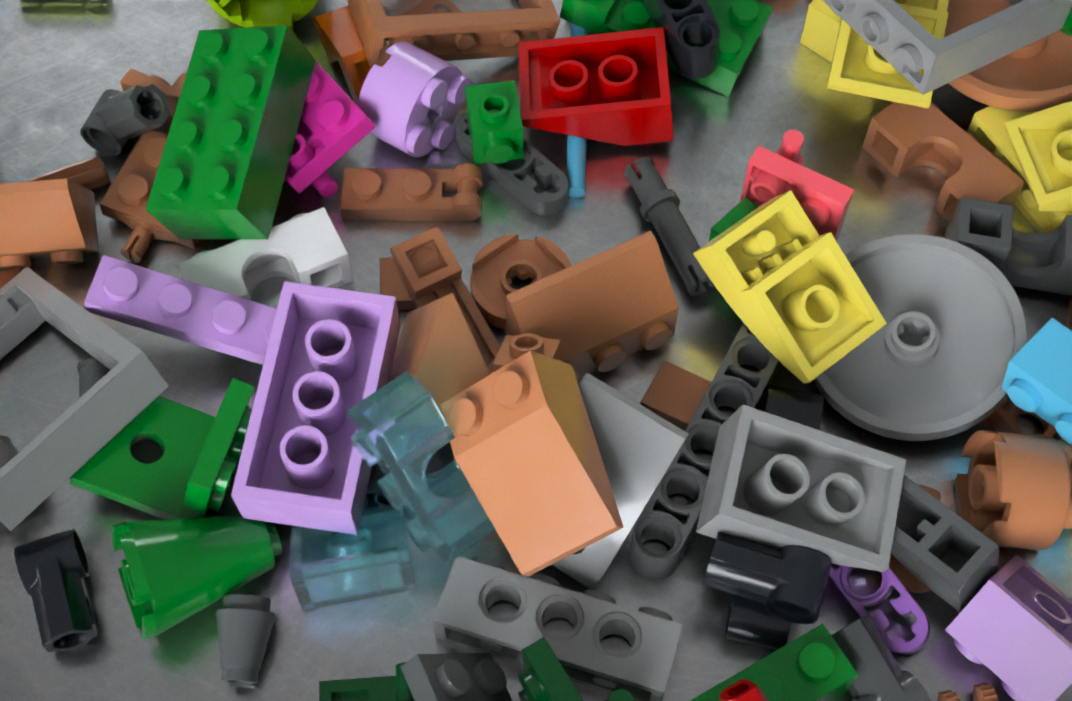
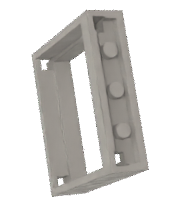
(913, 48)
(92, 418)

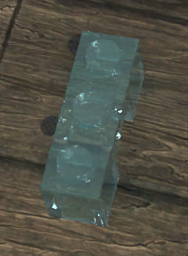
(401, 433)

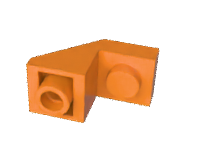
(344, 45)

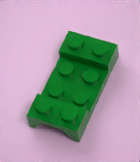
(738, 20)

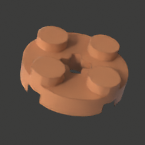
(509, 258)

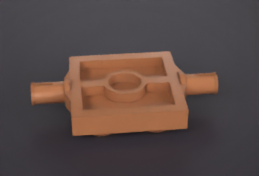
(130, 193)

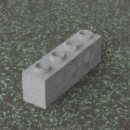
(478, 583)

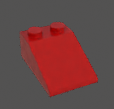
(598, 87)

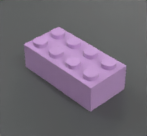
(320, 361)

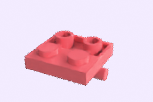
(779, 172)

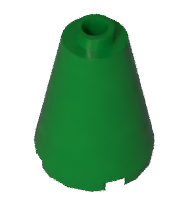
(189, 564)

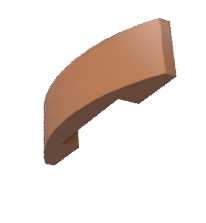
(434, 272)

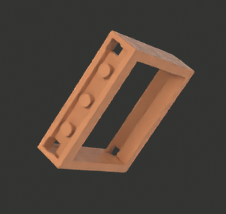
(456, 33)

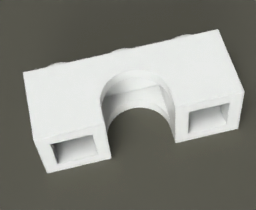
(298, 249)

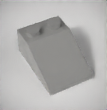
(802, 489)

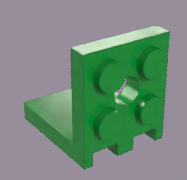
(195, 460)

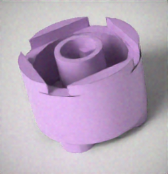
(413, 99)

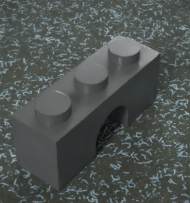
(1023, 258)

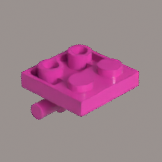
(325, 133)

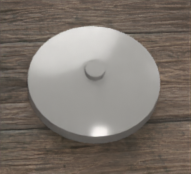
(943, 342)

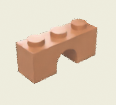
(918, 136)

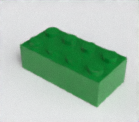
(232, 134)

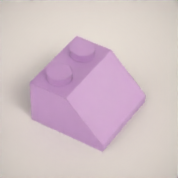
(1020, 632)

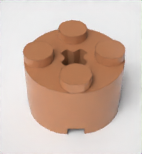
(1016, 488)

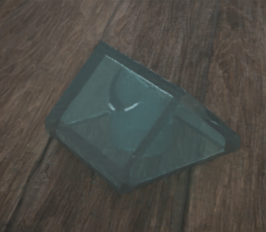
(350, 567)

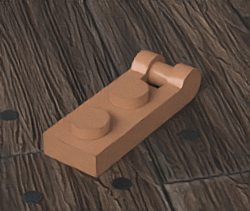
(411, 194)

